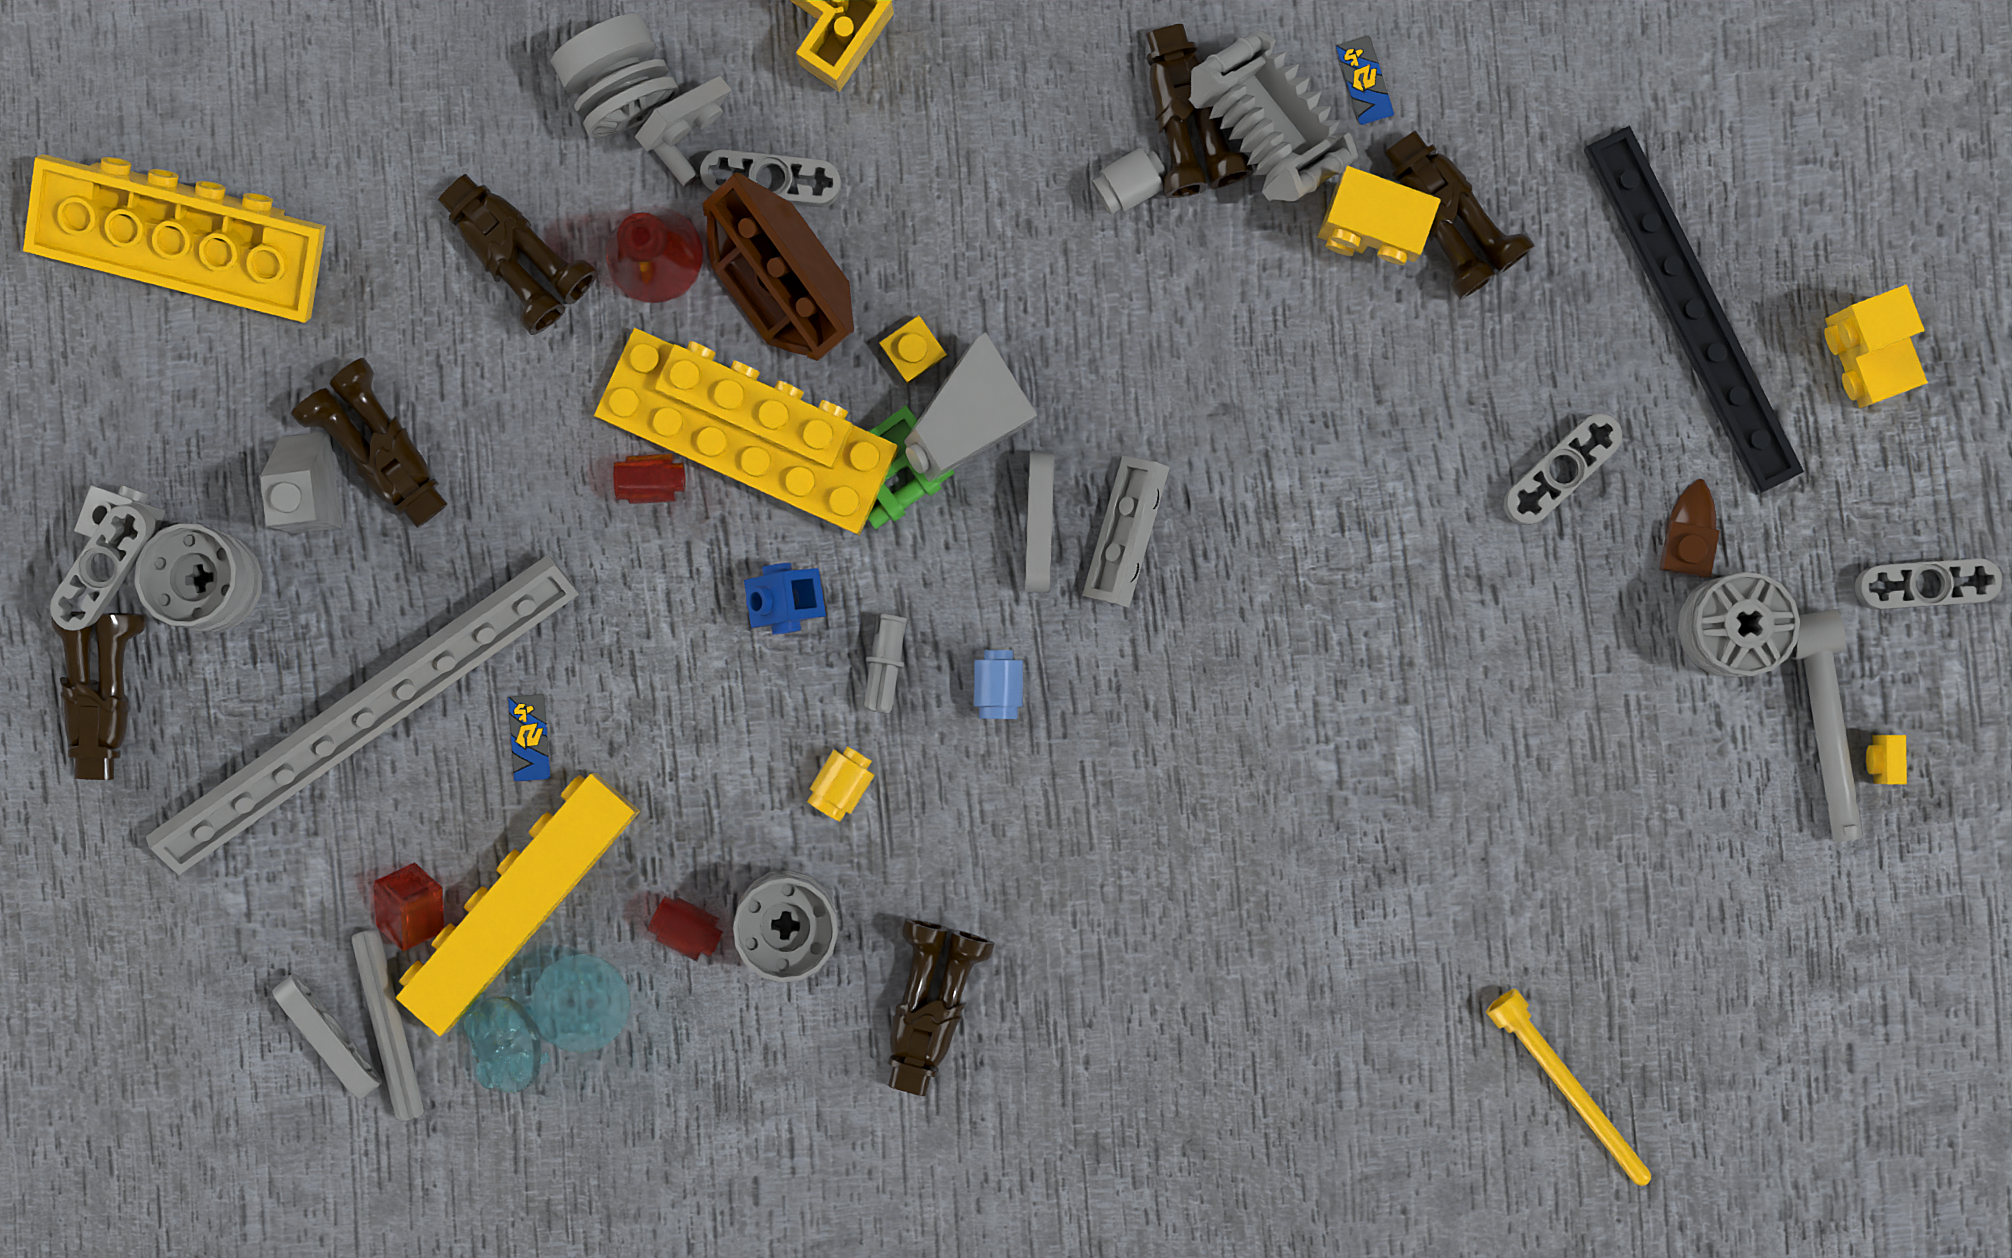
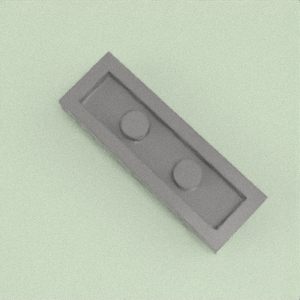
(1125, 531)

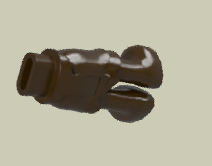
(1170, 84)
(1438, 176)
(496, 235)
(391, 461)
(94, 709)
(923, 1027)

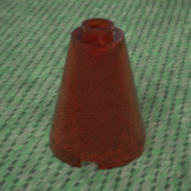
(654, 254)

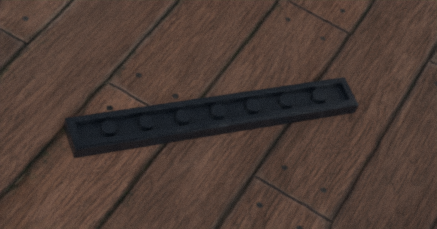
(1693, 310)

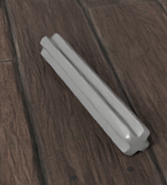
(387, 1025)

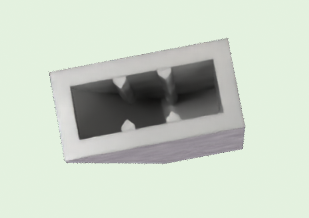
(968, 413)
(301, 485)

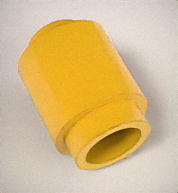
(841, 783)

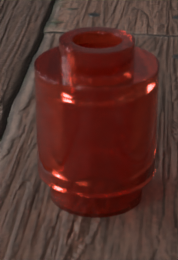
(649, 478)
(685, 928)

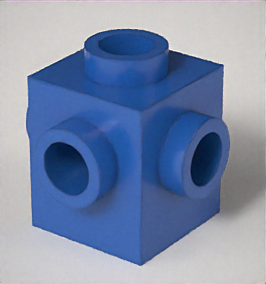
(784, 598)

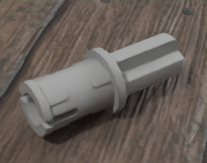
(884, 662)

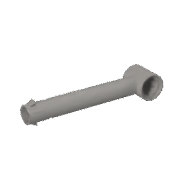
(1818, 639)

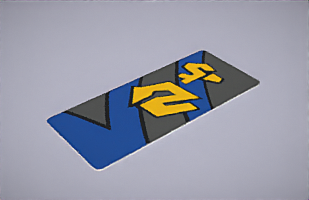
(1365, 80)
(529, 737)

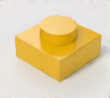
(913, 349)
(1887, 759)

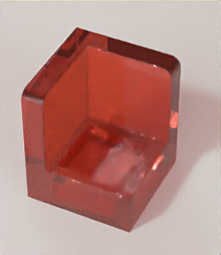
(408, 906)

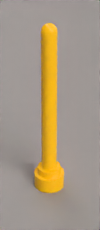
(1512, 1014)

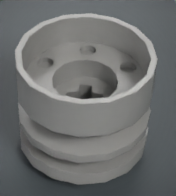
(612, 71)
(172, 571)
(1710, 625)
(780, 955)

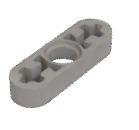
(808, 171)
(1580, 436)
(1039, 521)
(1961, 568)
(96, 603)
(327, 1036)

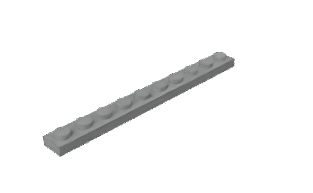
(362, 715)

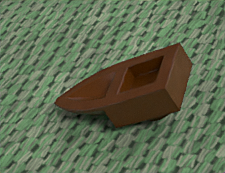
(1691, 534)

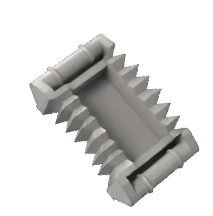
(1273, 116)

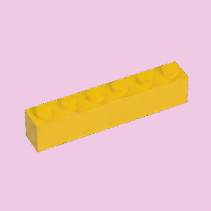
(517, 904)

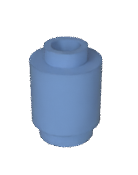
(998, 685)

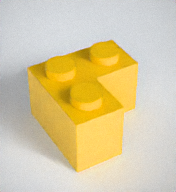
(840, 36)
(1377, 215)
(1877, 346)

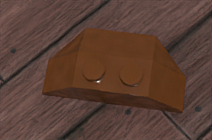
(777, 269)

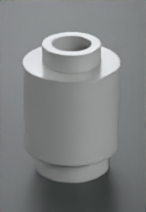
(1129, 181)

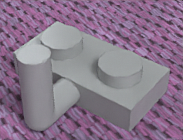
(674, 121)

